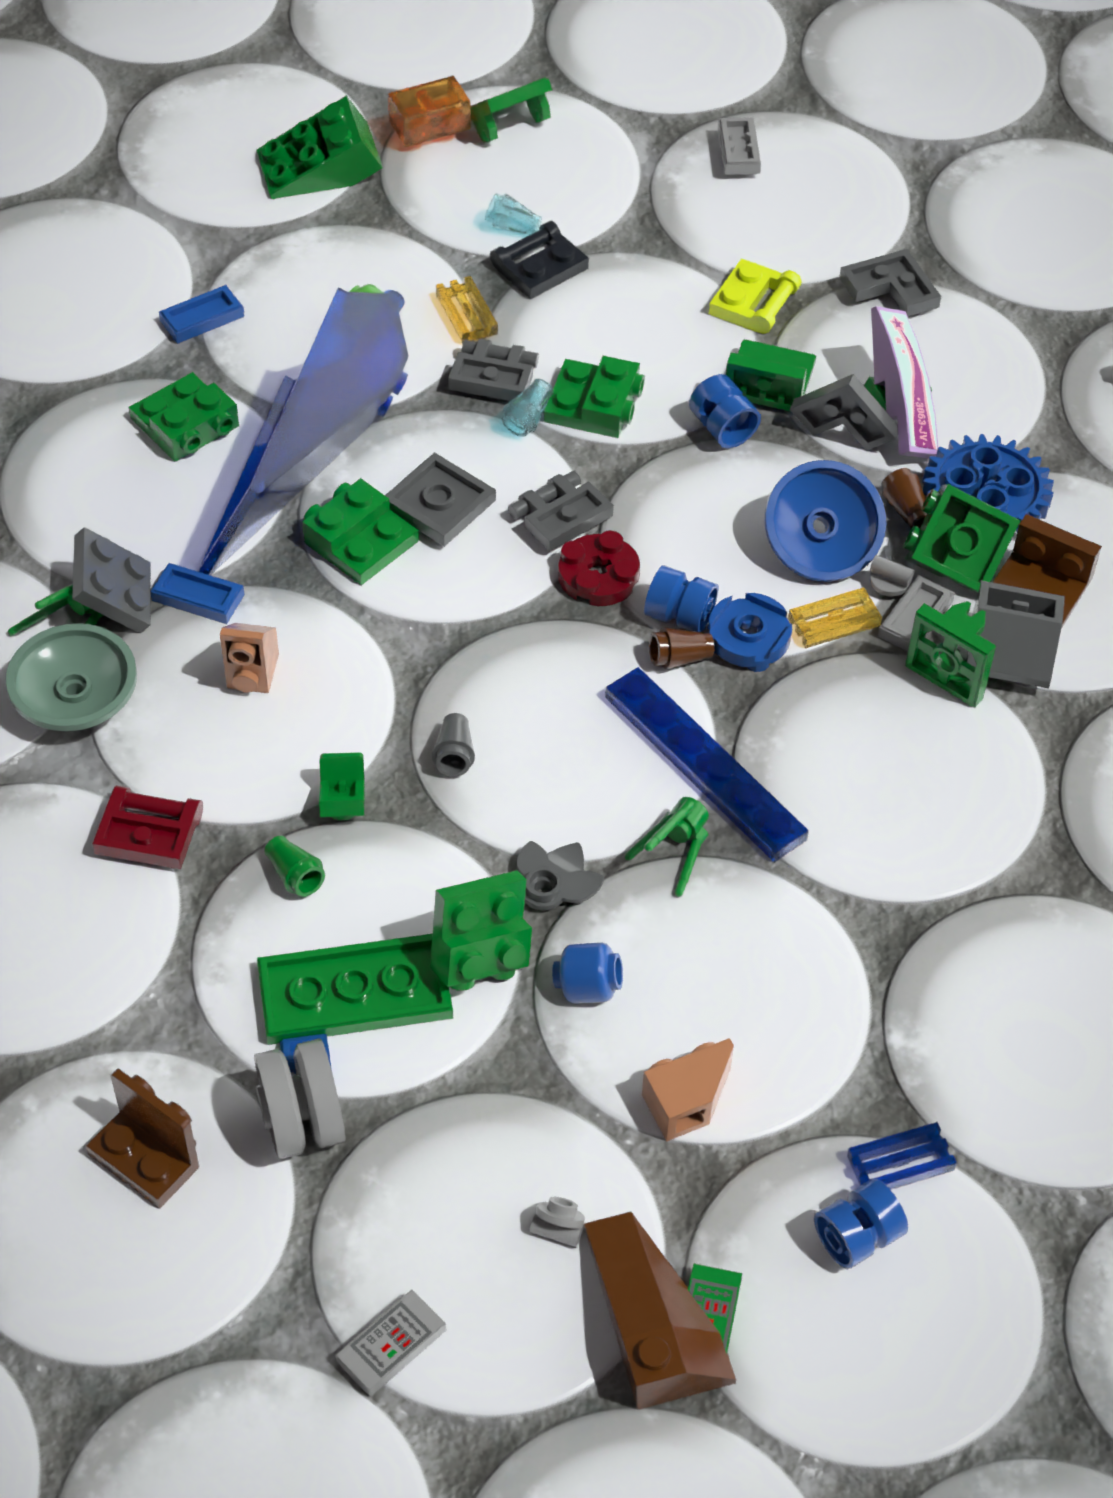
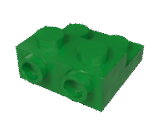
(595, 396)
(185, 416)
(358, 531)
(960, 537)
(480, 930)

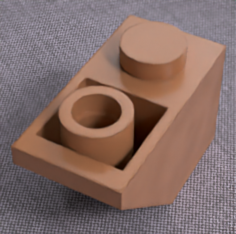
(249, 656)
(687, 1089)

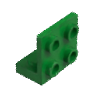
(770, 373)

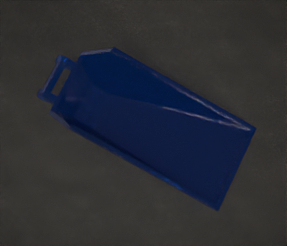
(319, 414)

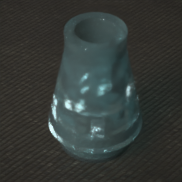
(511, 215)
(526, 409)

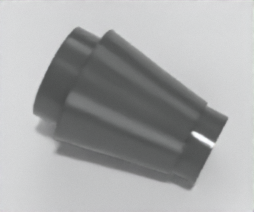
(454, 747)

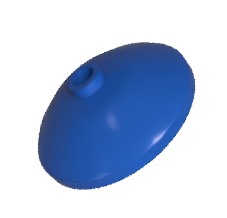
(843, 503)

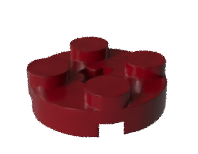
(603, 550)

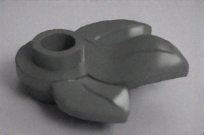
(559, 873)

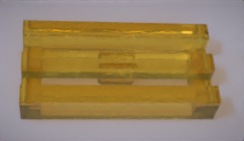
(459, 290)
(838, 622)

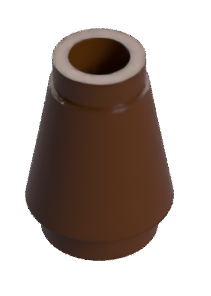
(905, 495)
(679, 647)

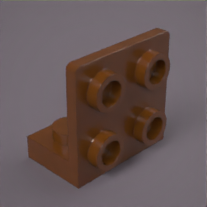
(1050, 562)
(147, 1141)

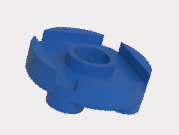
(745, 649)

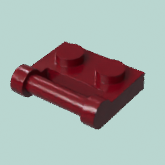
(144, 836)

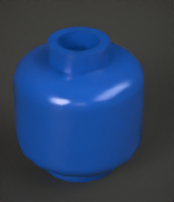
(588, 973)

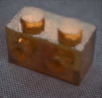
(429, 111)

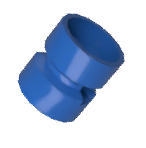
(724, 411)
(677, 598)
(865, 1220)

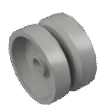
(299, 1098)

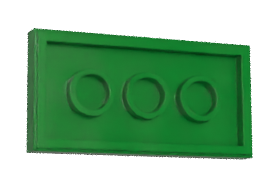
(351, 989)

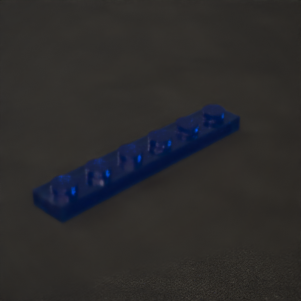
(707, 764)

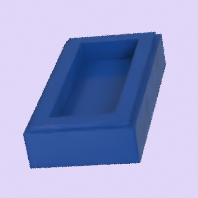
(201, 314)
(197, 593)

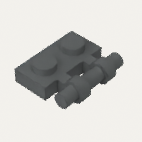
(492, 369)
(565, 517)

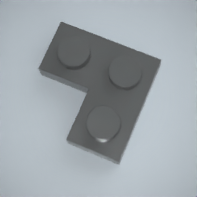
(892, 274)
(846, 404)

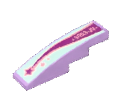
(906, 382)

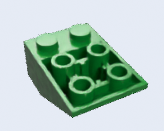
(320, 153)

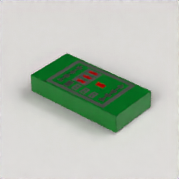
(717, 1295)

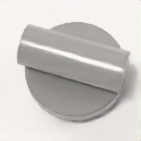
(890, 577)
(558, 1221)

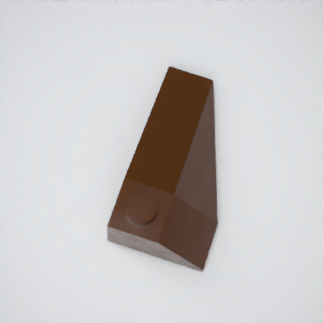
(659, 1326)

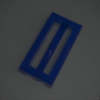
(897, 1142)

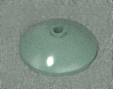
(70, 662)

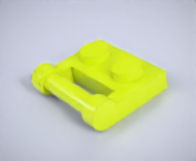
(744, 291)

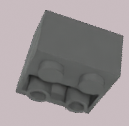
(1023, 628)

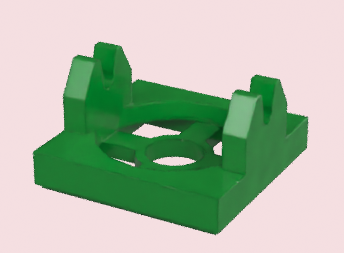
(532, 93)
(949, 668)

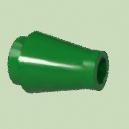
(297, 868)

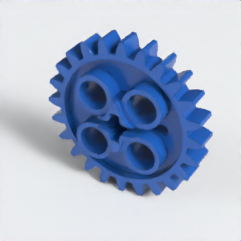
(993, 475)

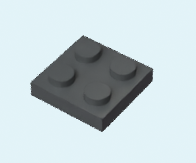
(440, 498)
(112, 580)

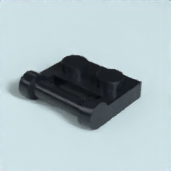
(544, 269)

